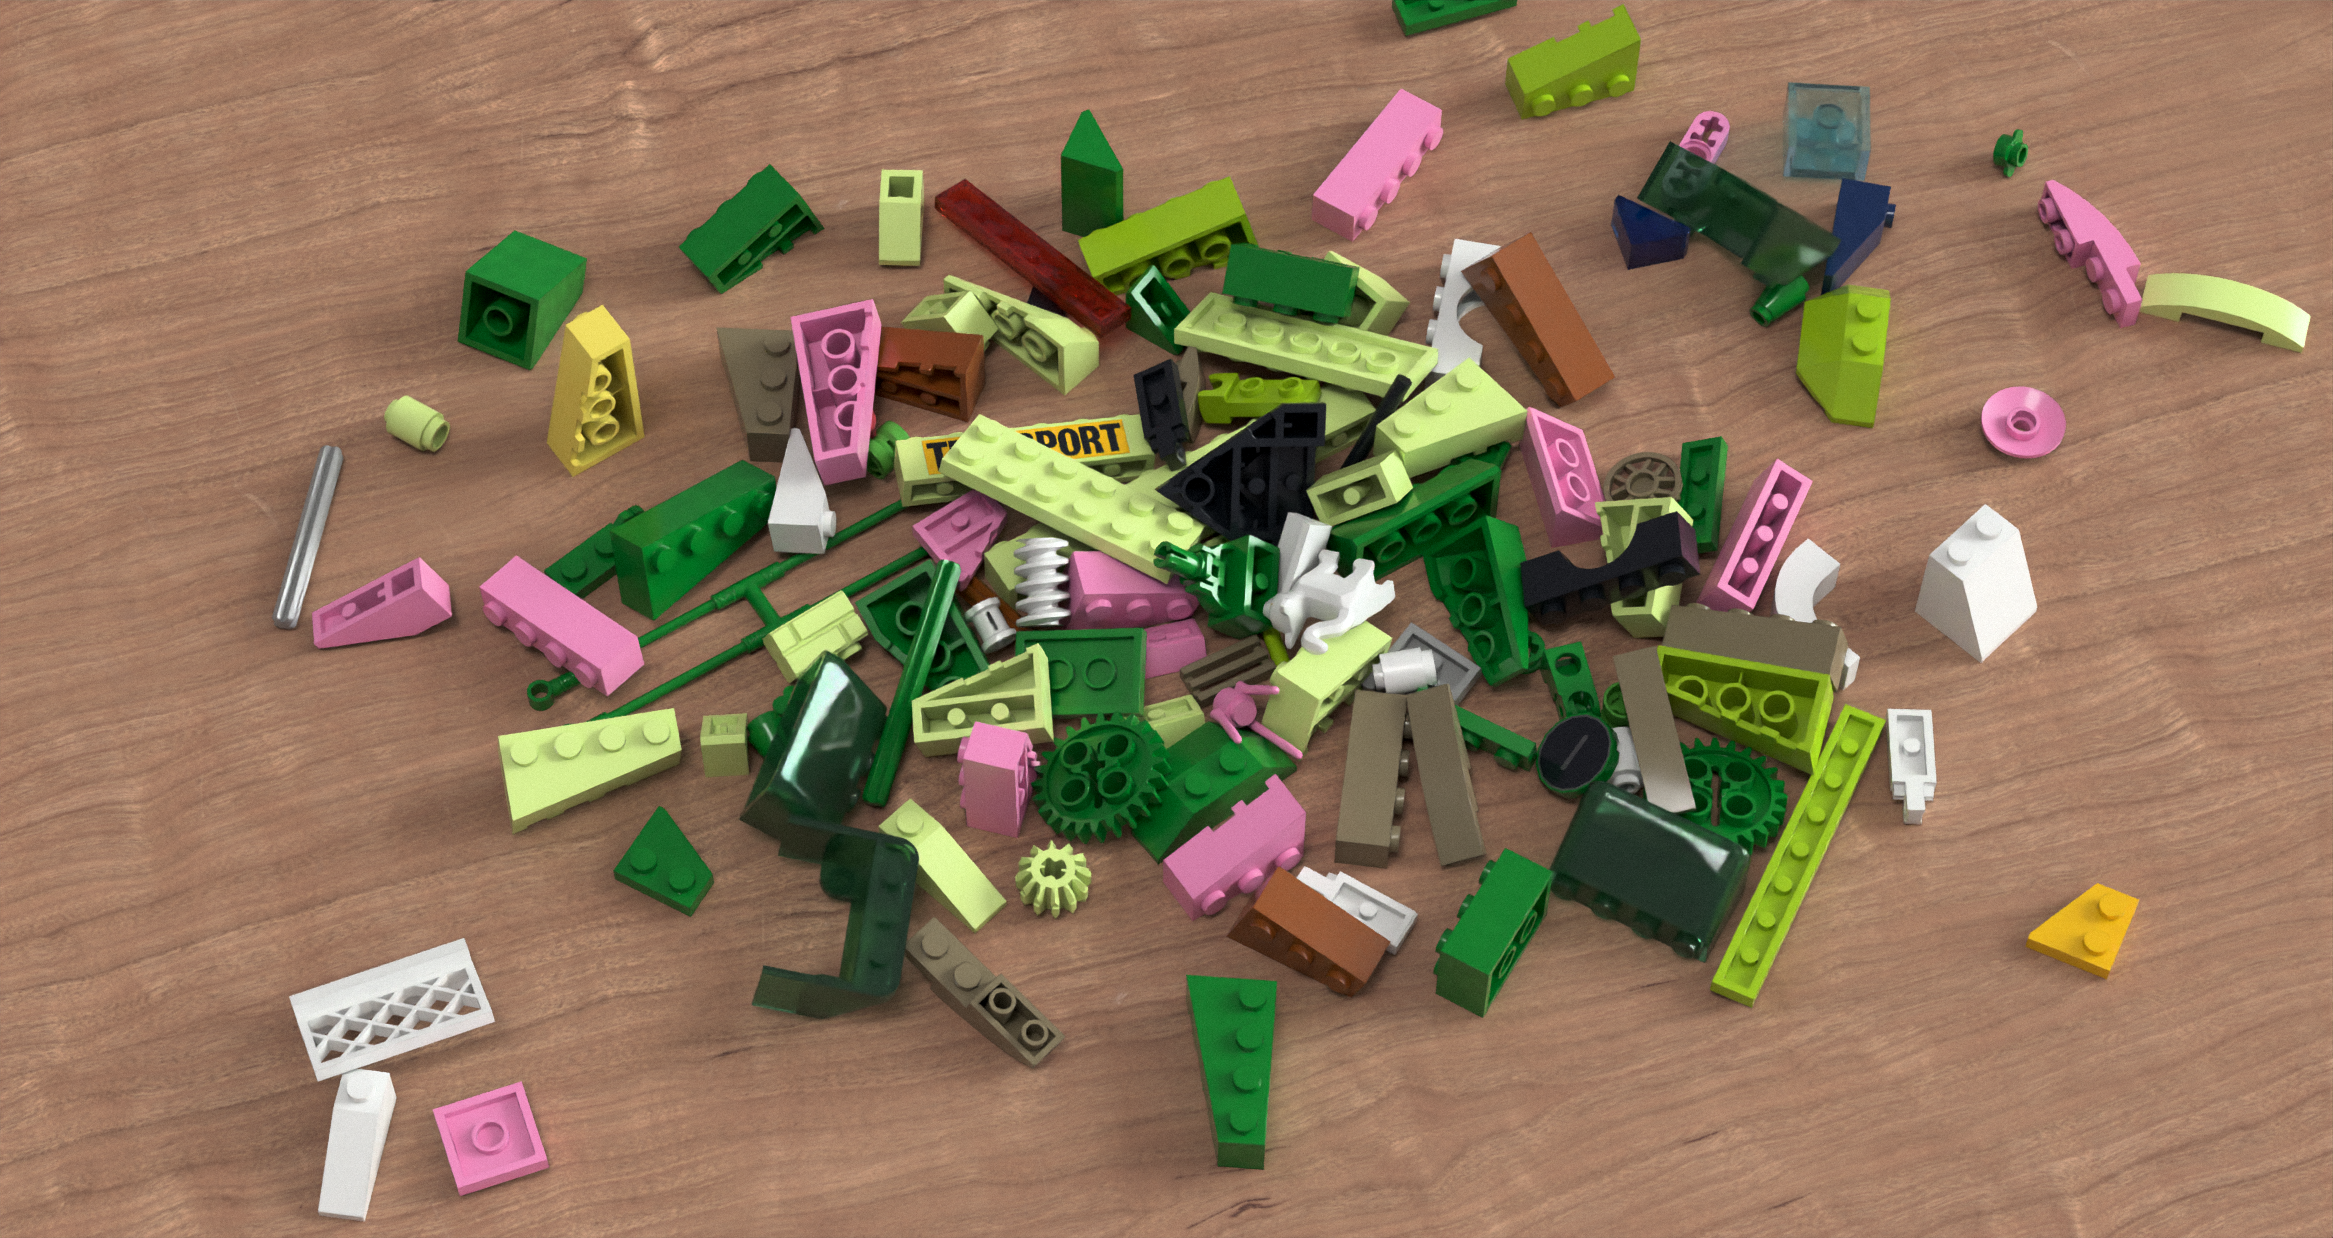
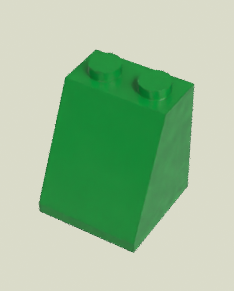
(519, 298)

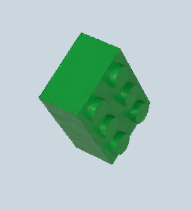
(1492, 931)

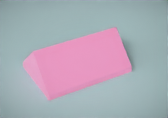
(1562, 479)

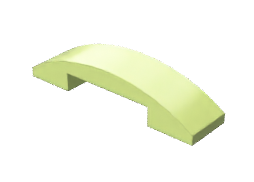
(2229, 303)

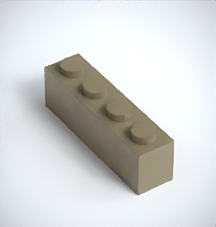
(1760, 639)
(1371, 780)

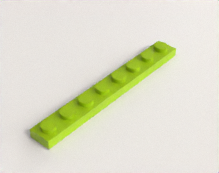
(1797, 856)

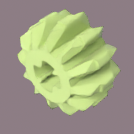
(1053, 879)

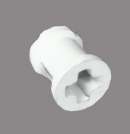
(991, 625)

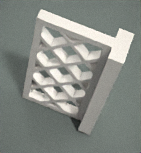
(389, 992)

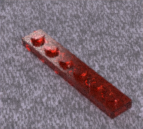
(1033, 258)

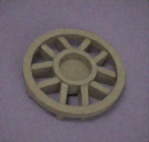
(1643, 482)

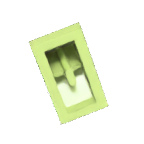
(725, 745)

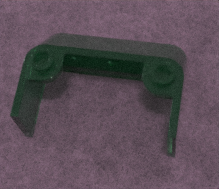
(1737, 216)
(879, 881)

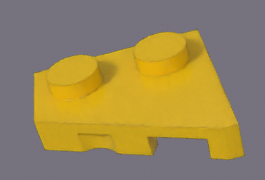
(2087, 930)

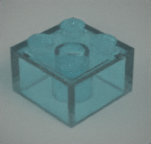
(1826, 131)

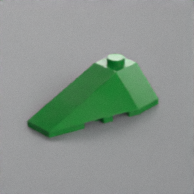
(1482, 589)
(893, 618)

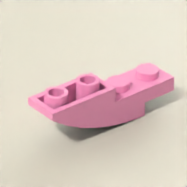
(2093, 241)

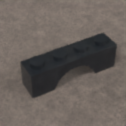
(1657, 556)

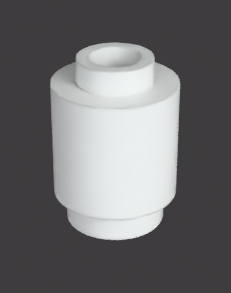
(1405, 671)
(1627, 772)

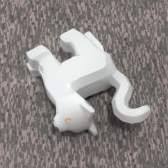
(1330, 598)

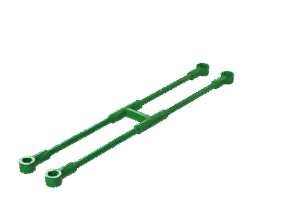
(750, 589)

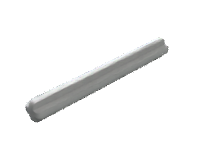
(307, 537)

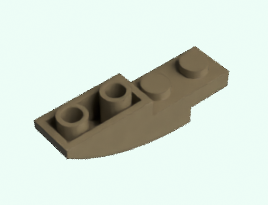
(980, 997)

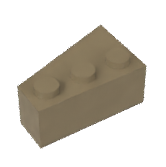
(764, 387)

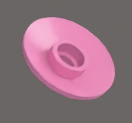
(2027, 410)

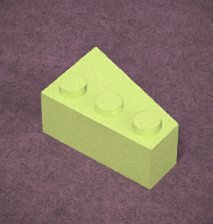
(1450, 419)
(1649, 613)
(1318, 684)
(1005, 695)

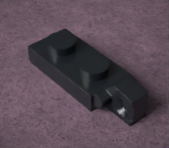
(1163, 412)

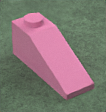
(386, 608)

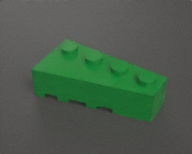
(688, 536)
(1234, 1052)

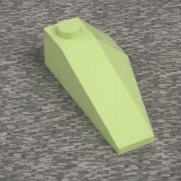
(1037, 338)

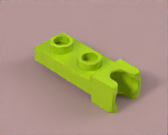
(1251, 396)

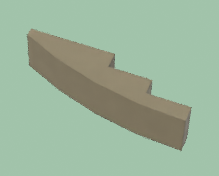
(1654, 730)
(1445, 774)

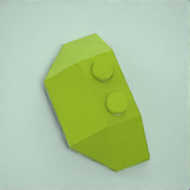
(1845, 352)

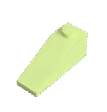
(945, 868)

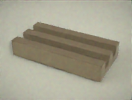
(1225, 665)

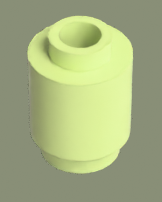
(416, 424)

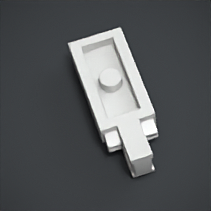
(1911, 760)
(1365, 904)

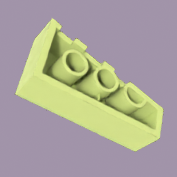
(583, 761)

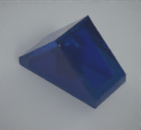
(1646, 235)

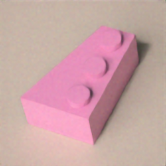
(996, 778)

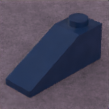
(1859, 222)

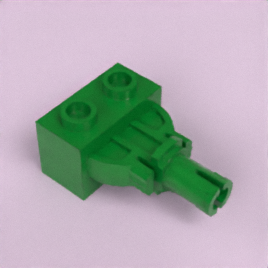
(1227, 580)

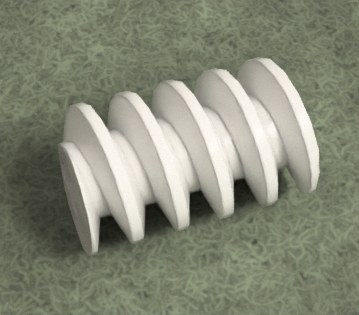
(1041, 582)

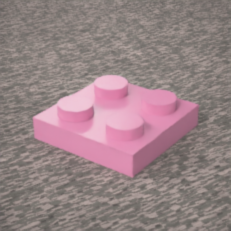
(490, 1138)

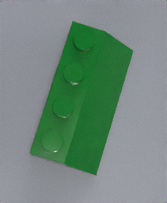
(1419, 520)

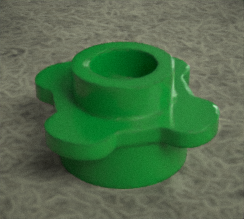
(2010, 152)

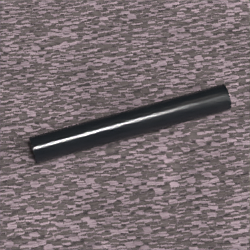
(1385, 409)

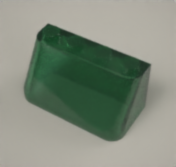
(817, 749)
(1650, 870)

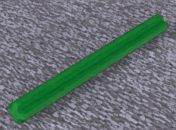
(911, 683)

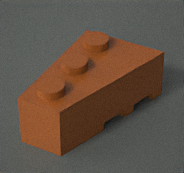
(931, 370)

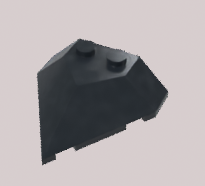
(1255, 475)

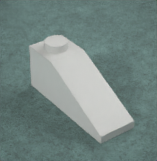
(800, 507)
(356, 1143)

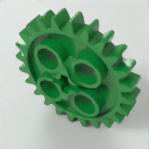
(1101, 777)
(1747, 793)

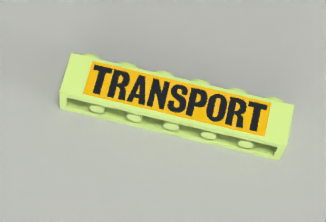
(1104, 444)

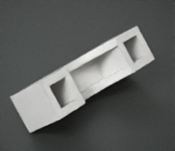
(1452, 304)

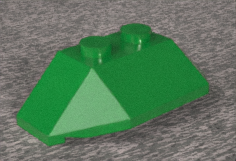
(1204, 784)

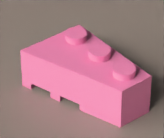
(1119, 596)
(1238, 853)

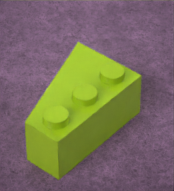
(1576, 70)

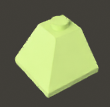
(1375, 302)

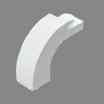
(1801, 584)

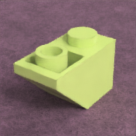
(901, 217)

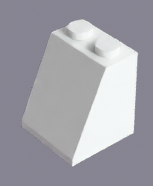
(1978, 584)

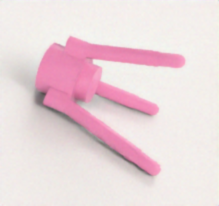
(1237, 709)

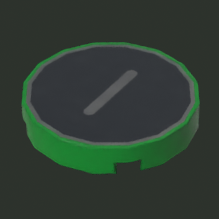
(1577, 753)

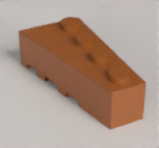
(1539, 319)

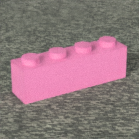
(1377, 165)
(1755, 539)
(561, 626)

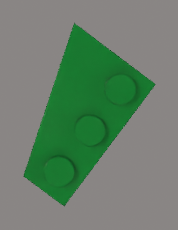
(748, 229)
(1290, 282)

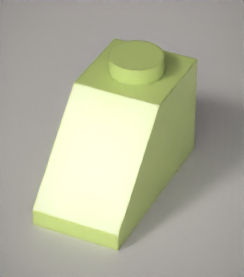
(952, 313)

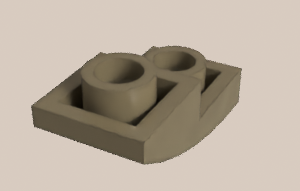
(1192, 382)

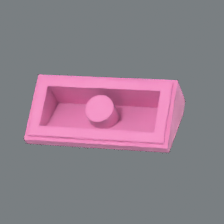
(1173, 647)

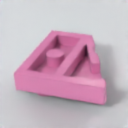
(962, 532)

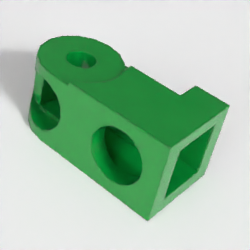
(1569, 680)

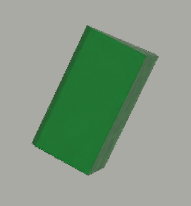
(1090, 180)

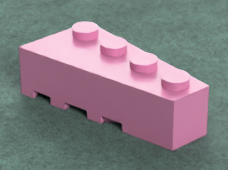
(838, 379)

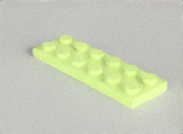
(1304, 346)
(1068, 495)

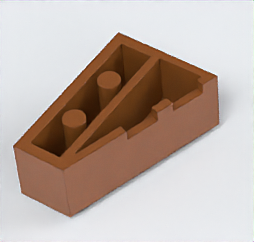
(1309, 934)

